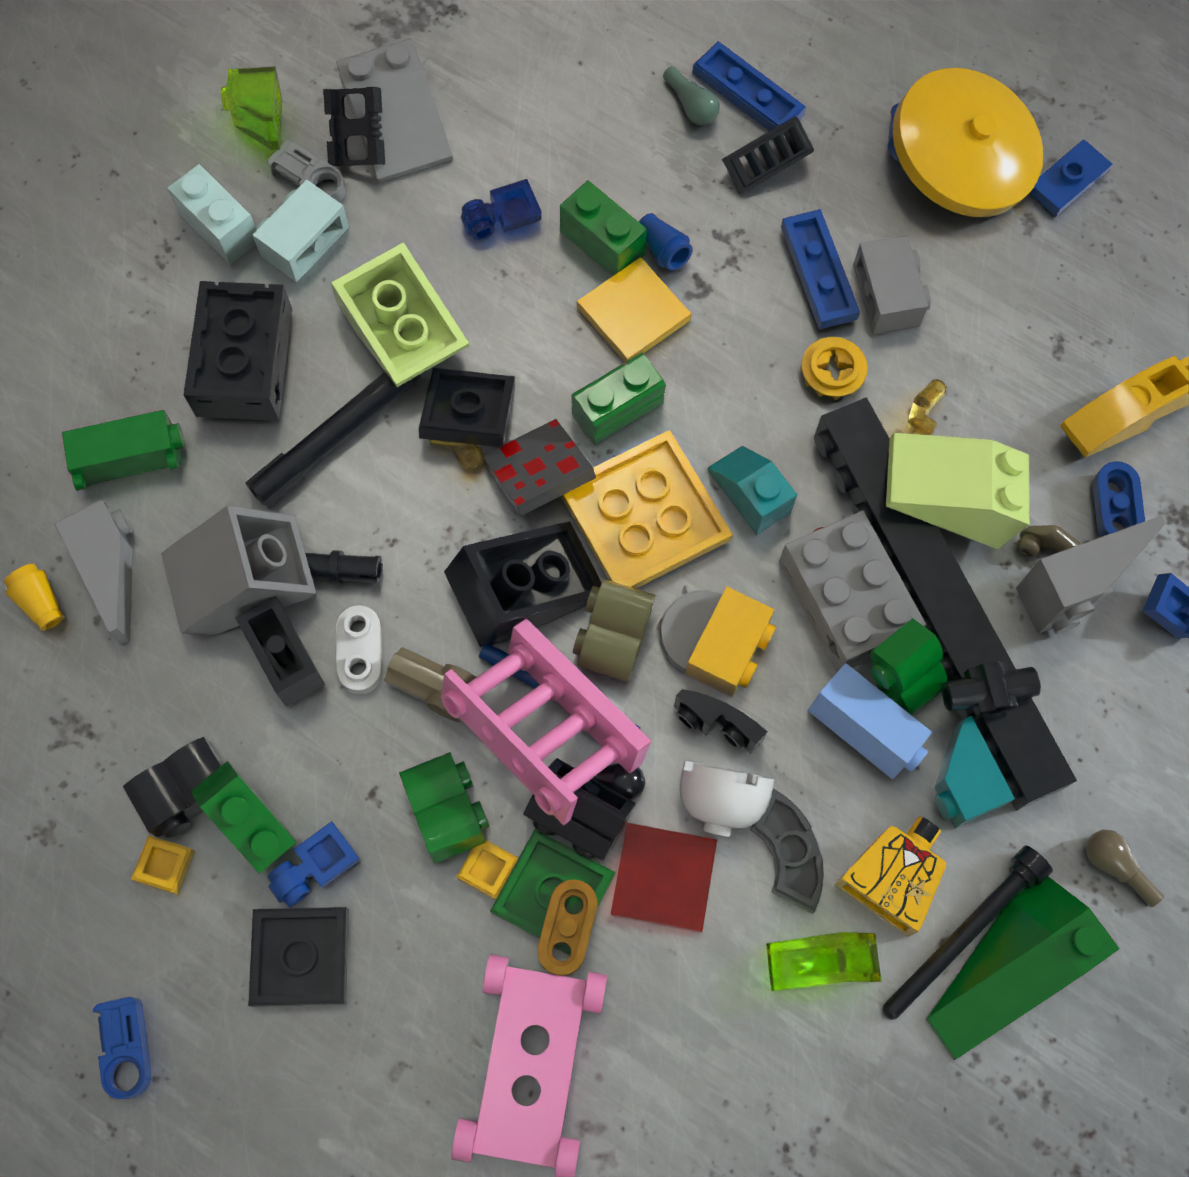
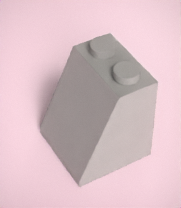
(234, 566)

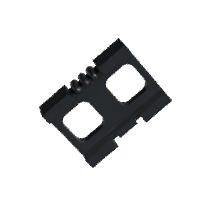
(342, 127)

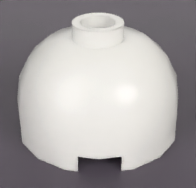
(724, 796)

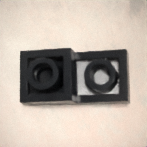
(705, 712)

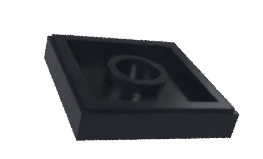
(467, 407)
(299, 957)

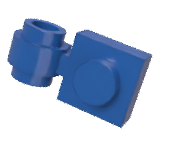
(322, 856)

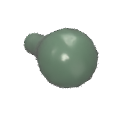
(699, 103)

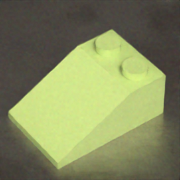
(398, 315)
(960, 485)

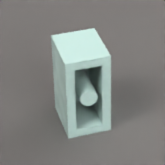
(213, 214)
(301, 230)

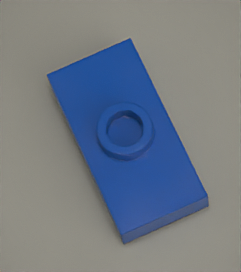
(1070, 177)

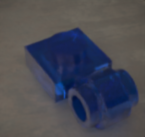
(510, 204)

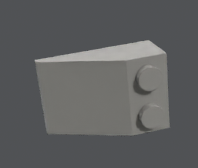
(409, 114)
(1072, 580)

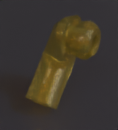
(922, 405)

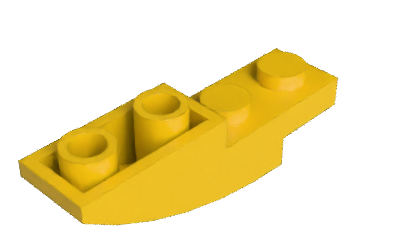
(1130, 406)

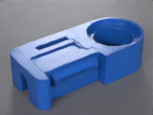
(123, 1040)

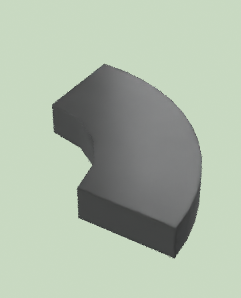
(794, 852)

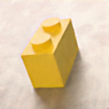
(730, 641)

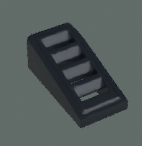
(791, 144)

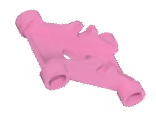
(532, 1131)

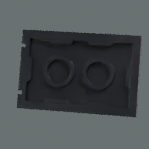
(238, 351)

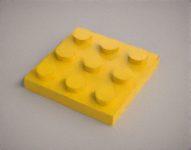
(646, 513)

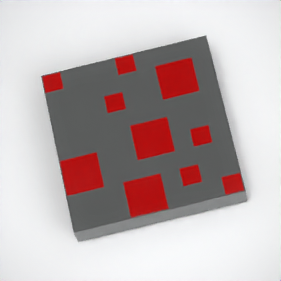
(538, 467)

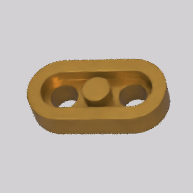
(567, 928)

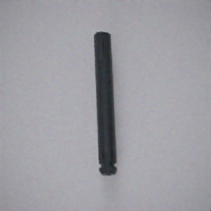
(289, 469)

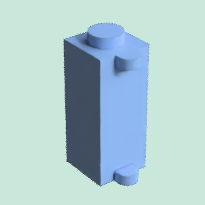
(871, 722)

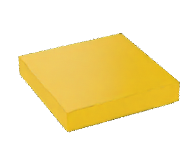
(633, 310)

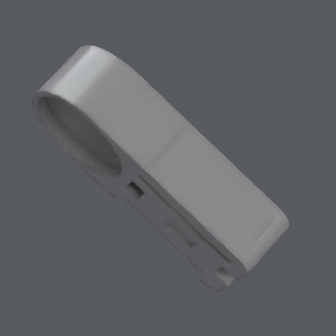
(300, 164)

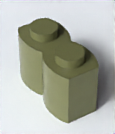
(614, 629)

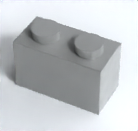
(891, 284)

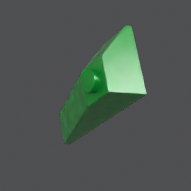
(1023, 959)

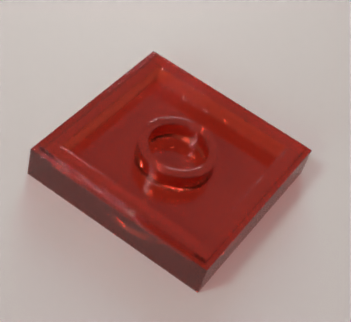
(664, 877)

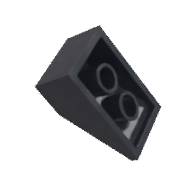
(521, 578)

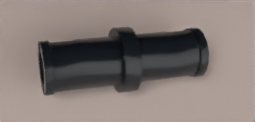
(340, 567)

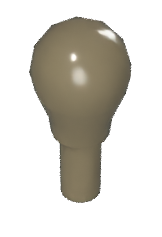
(1112, 855)

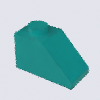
(754, 488)
(969, 778)

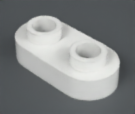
(359, 648)

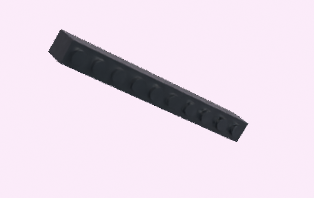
(1016, 738)

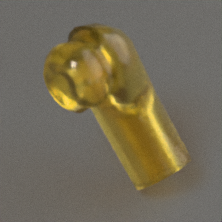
(468, 455)

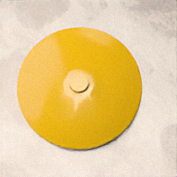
(967, 142)

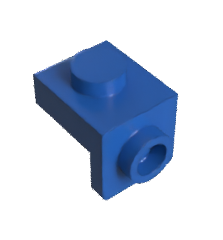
(1169, 605)

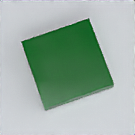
(537, 874)

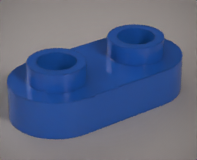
(1122, 506)

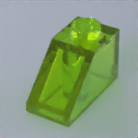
(255, 103)
(824, 961)

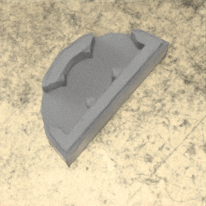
(685, 623)

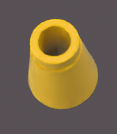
(34, 596)

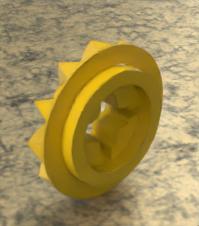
(847, 357)

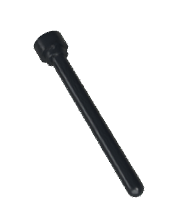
(1027, 869)

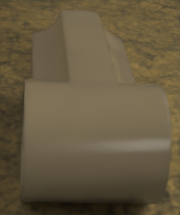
(422, 679)

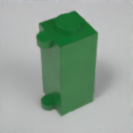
(122, 448)

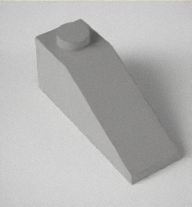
(104, 562)

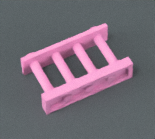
(560, 682)

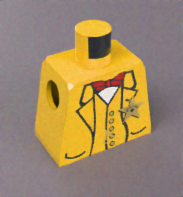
(898, 875)

